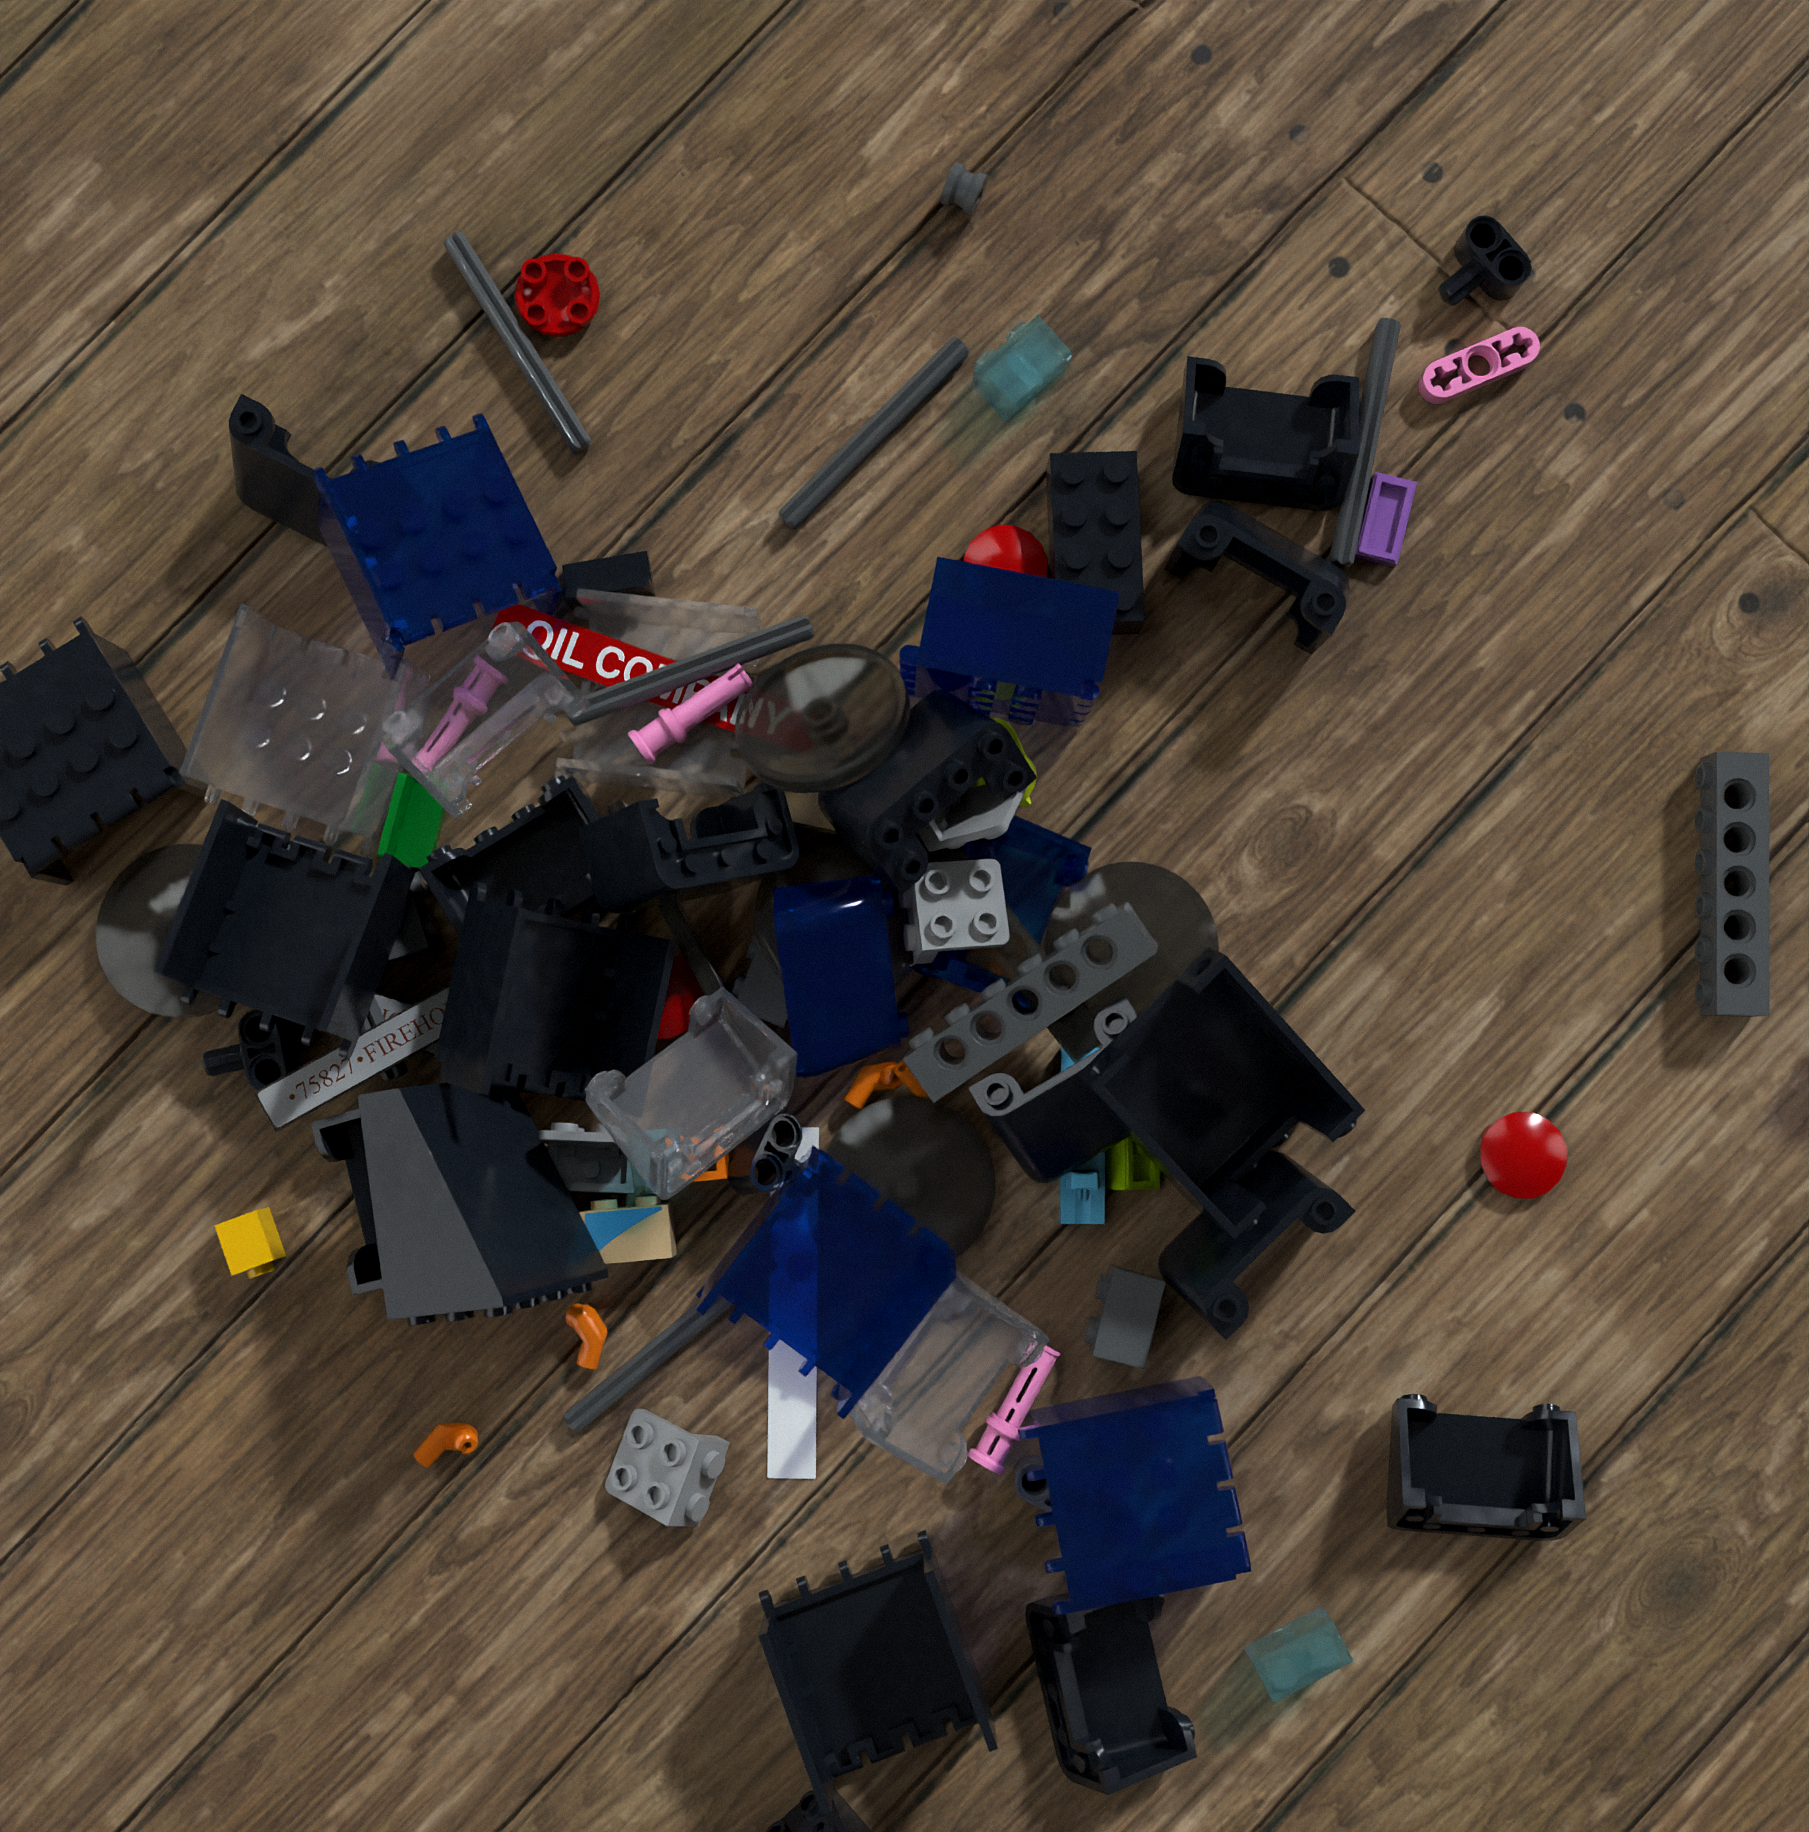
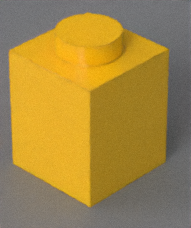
(251, 1243)

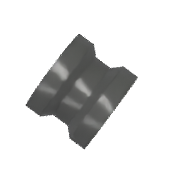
(964, 189)

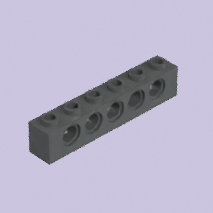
(1748, 865)
(942, 1073)

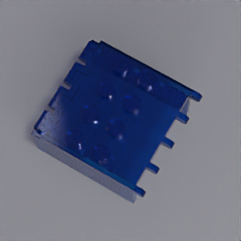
(433, 539)
(1012, 643)
(833, 1275)
(1138, 1494)

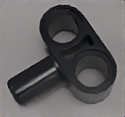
(1482, 265)
(254, 1053)
(771, 1158)

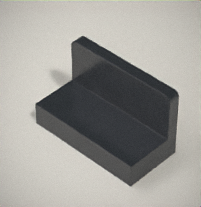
(615, 574)

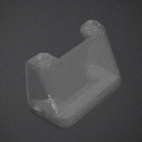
(478, 713)
(696, 1094)
(944, 1376)

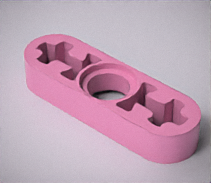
(1489, 349)

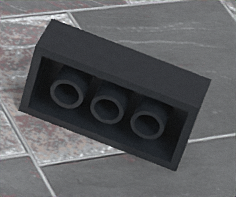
(1098, 528)

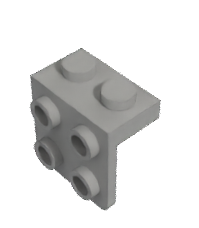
(970, 817)
(955, 909)
(588, 1159)
(666, 1469)

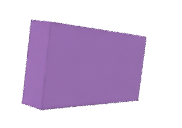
(1385, 519)

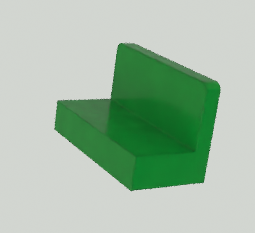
(411, 823)

